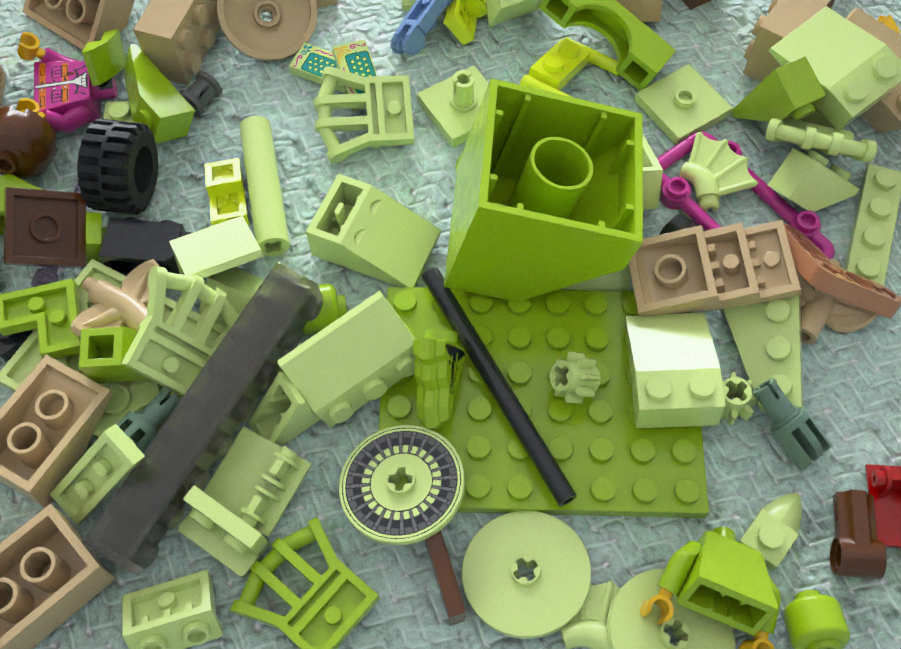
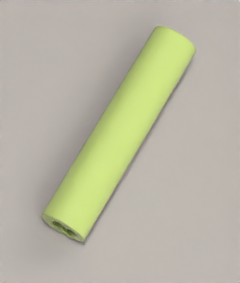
(264, 186)

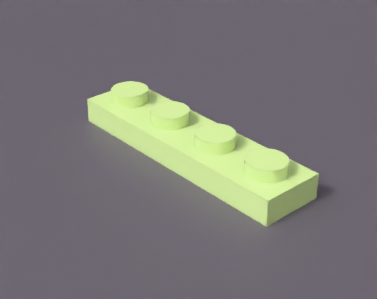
(874, 223)

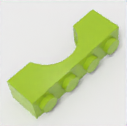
(637, 47)

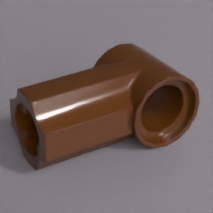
(855, 544)

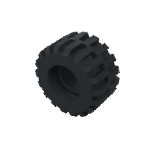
(117, 166)

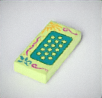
(356, 59)
(311, 62)

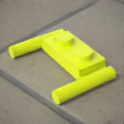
(562, 64)

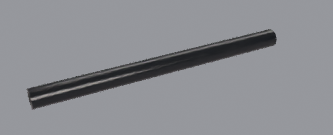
(500, 389)

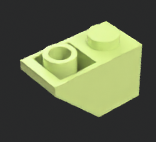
(810, 182)

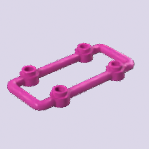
(676, 195)

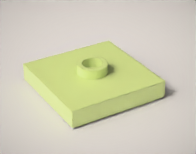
(683, 104)

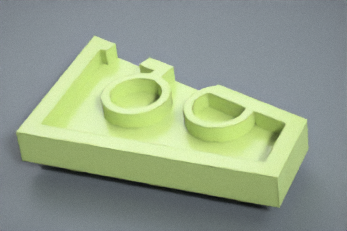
(770, 344)

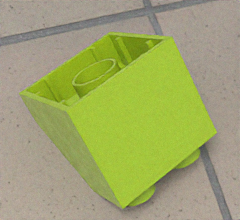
(544, 194)

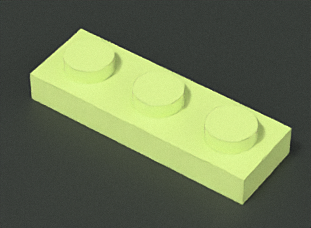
(97, 474)

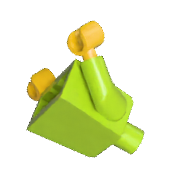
(722, 583)

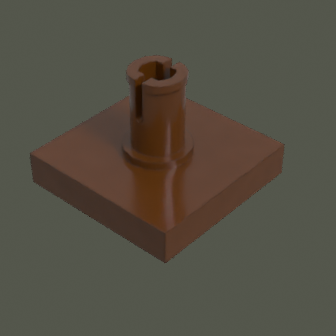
(44, 228)

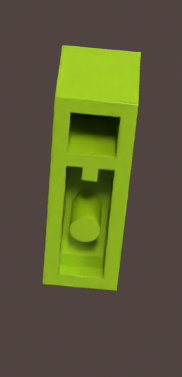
(783, 94)
(155, 99)

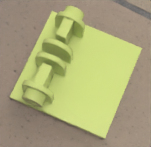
(257, 480)

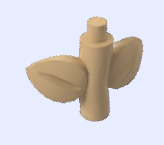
(116, 305)
(823, 309)

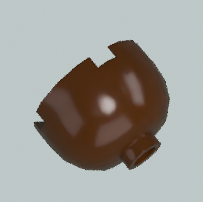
(25, 143)

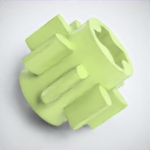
(575, 377)
(743, 398)

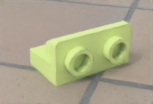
(222, 533)
(171, 614)

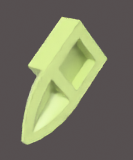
(775, 529)

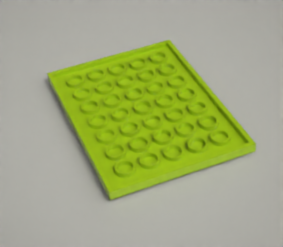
(594, 442)

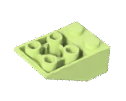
(371, 233)

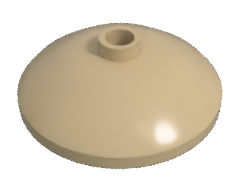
(272, 40)

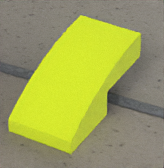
(462, 18)
(226, 191)

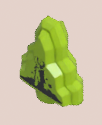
(437, 375)

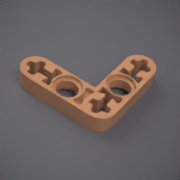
(837, 281)

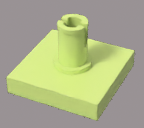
(454, 103)

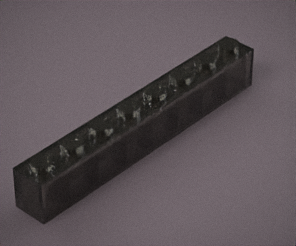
(204, 420)

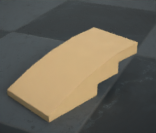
(713, 269)

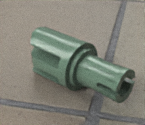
(792, 425)
(144, 426)

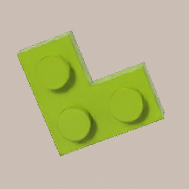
(47, 308)

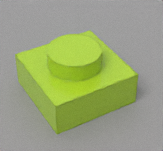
(94, 235)

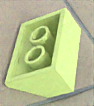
(352, 360)

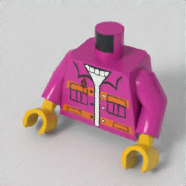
(62, 88)

